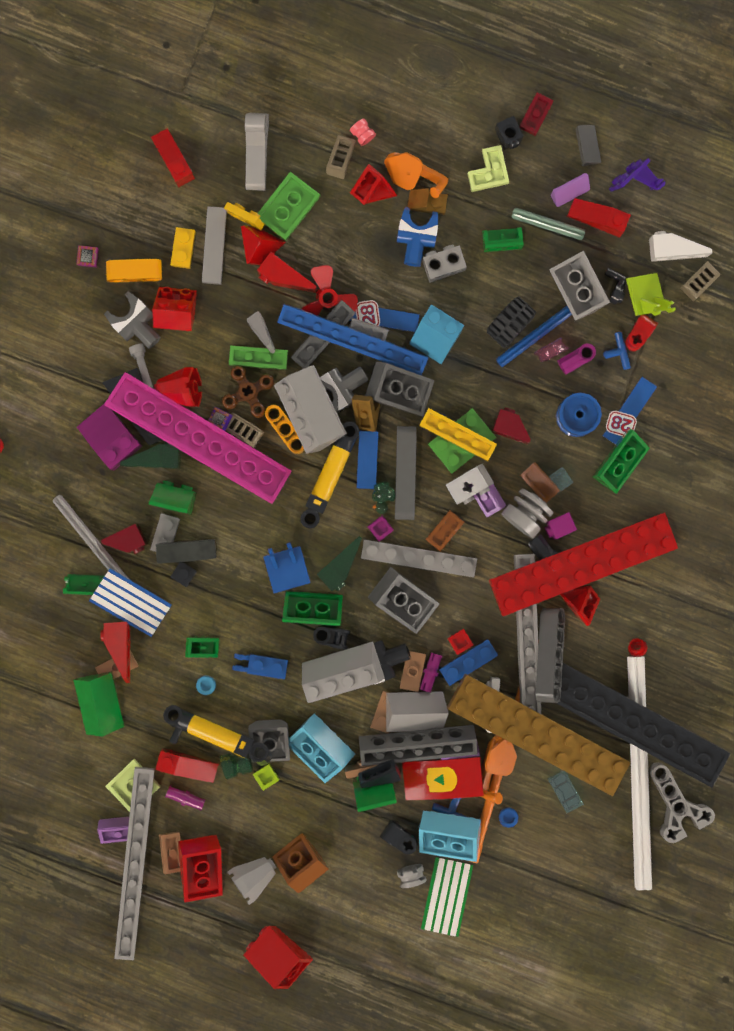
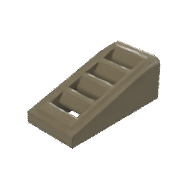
(338, 168)
(689, 291)
(259, 433)

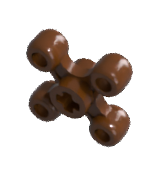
(244, 384)

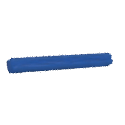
(534, 336)

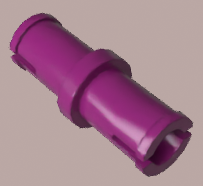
(430, 672)
(185, 798)

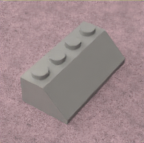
(310, 409)
(341, 672)

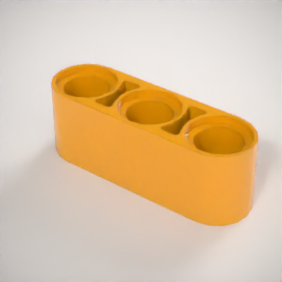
(134, 270)
(278, 423)

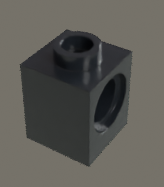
(509, 124)

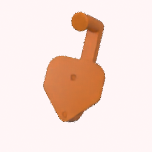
(407, 169)
(498, 760)

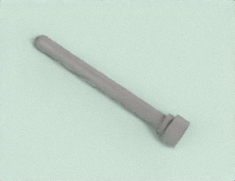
(137, 352)

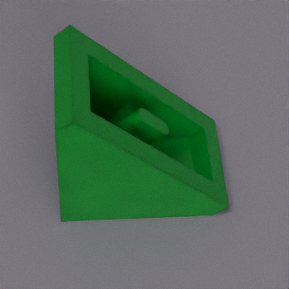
(201, 647)

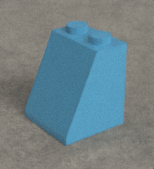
(436, 334)

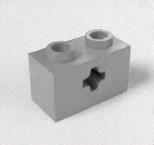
(478, 477)

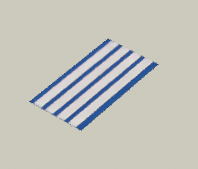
(130, 602)

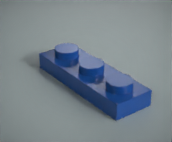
(468, 662)

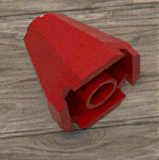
(181, 386)

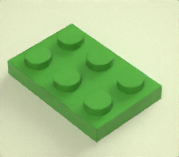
(288, 206)
(452, 455)

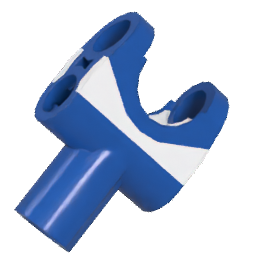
(416, 237)

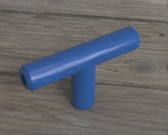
(621, 350)
(451, 810)

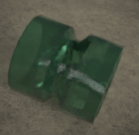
(234, 764)

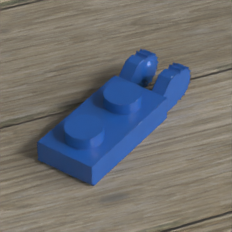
(262, 666)

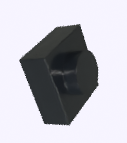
(183, 574)

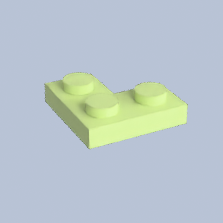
(494, 172)

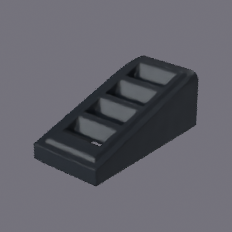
(381, 774)

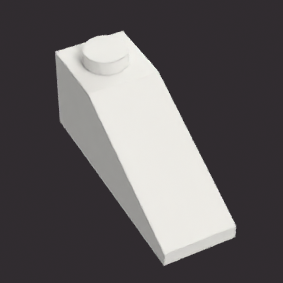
(674, 247)

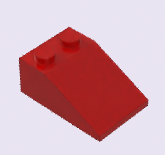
(200, 868)

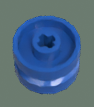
(589, 411)

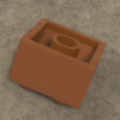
(300, 863)

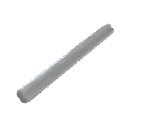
(87, 535)

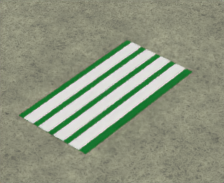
(447, 897)

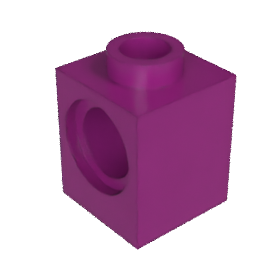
(560, 526)

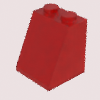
(277, 957)

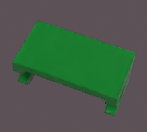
(502, 239)
(81, 584)

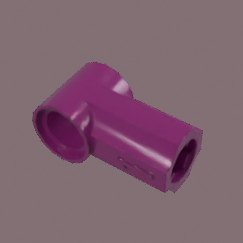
(575, 359)

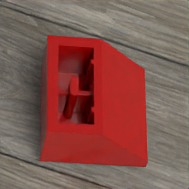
(174, 309)

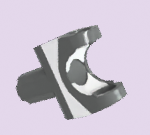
(135, 322)
(342, 386)

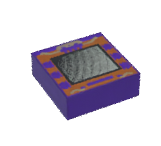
(220, 418)

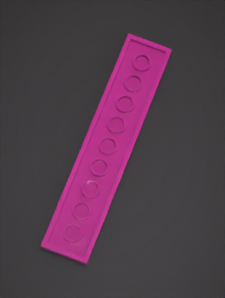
(198, 438)

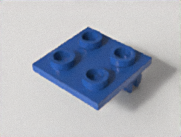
(286, 569)

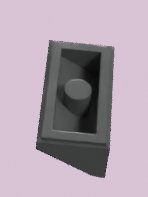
(588, 145)

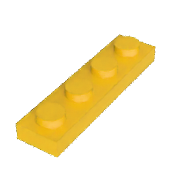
(458, 434)

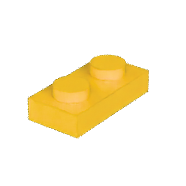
(239, 212)
(183, 248)

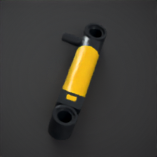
(329, 475)
(238, 744)

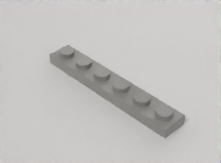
(419, 558)

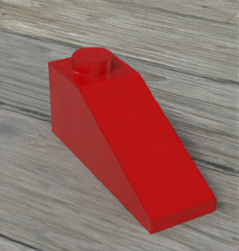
(173, 157)
(599, 216)
(282, 275)
(117, 640)
(186, 765)

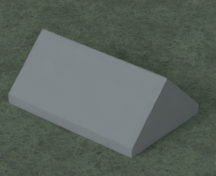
(579, 286)
(415, 711)

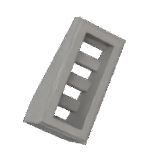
(259, 327)

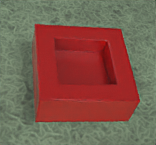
(460, 641)

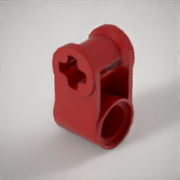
(642, 331)

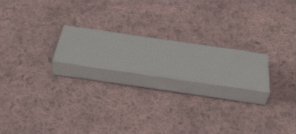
(214, 245)

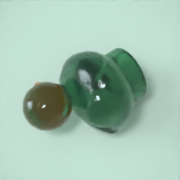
(382, 493)

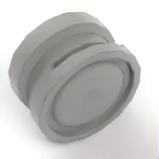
(411, 876)

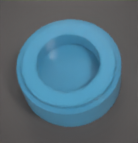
(206, 685)

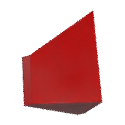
(372, 187)
(259, 244)
(582, 602)

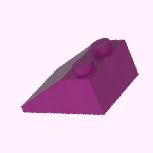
(109, 437)

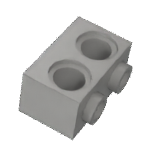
(446, 268)

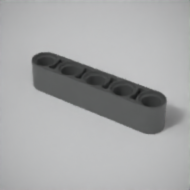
(405, 473)
(550, 655)

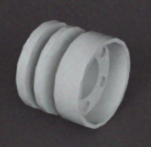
(527, 513)

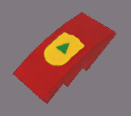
(442, 778)

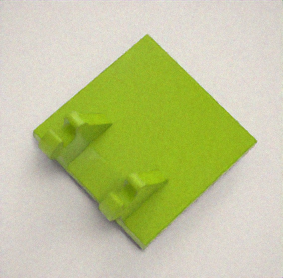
(647, 295)

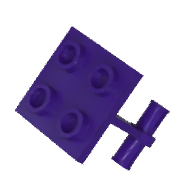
(641, 173)

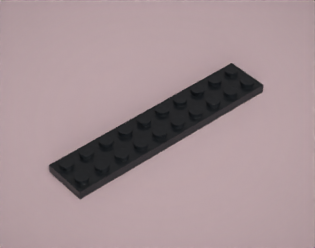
(641, 726)

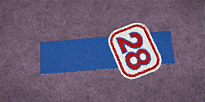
(370, 313)
(625, 418)

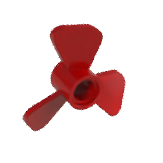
(323, 278)

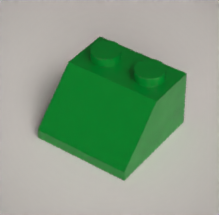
(173, 498)

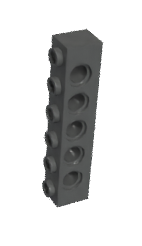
(418, 745)

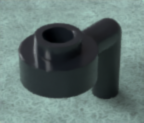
(617, 294)

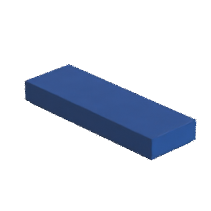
(367, 459)

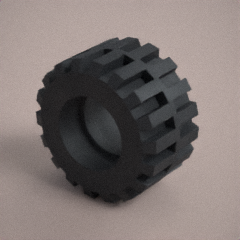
(511, 321)

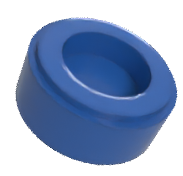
(508, 817)

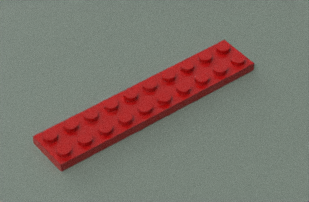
(583, 564)

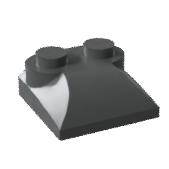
(274, 735)

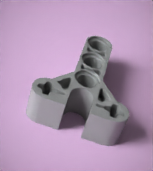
(256, 150)
(674, 818)

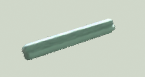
(547, 223)

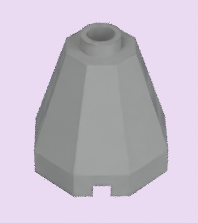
(253, 877)

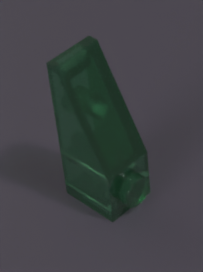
(159, 456)
(338, 569)

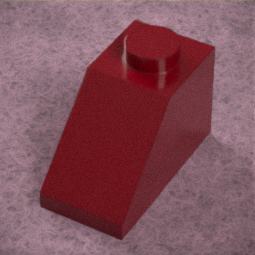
(510, 426)
(127, 540)

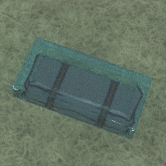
(565, 791)

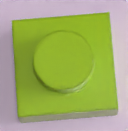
(266, 777)

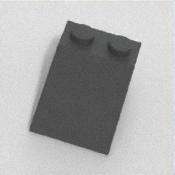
(399, 388)
(403, 600)

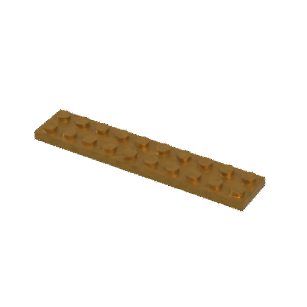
(538, 735)

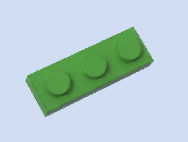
(258, 357)

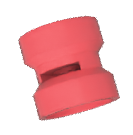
(363, 132)

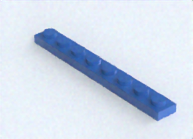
(352, 339)

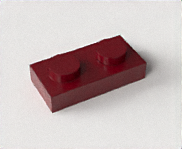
(536, 114)

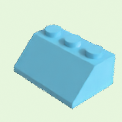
(320, 748)
(449, 835)

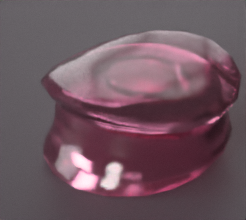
(551, 350)

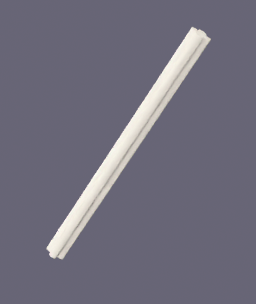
(640, 784)

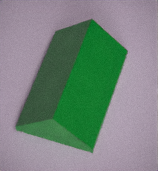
(621, 461)
(312, 608)
(99, 704)

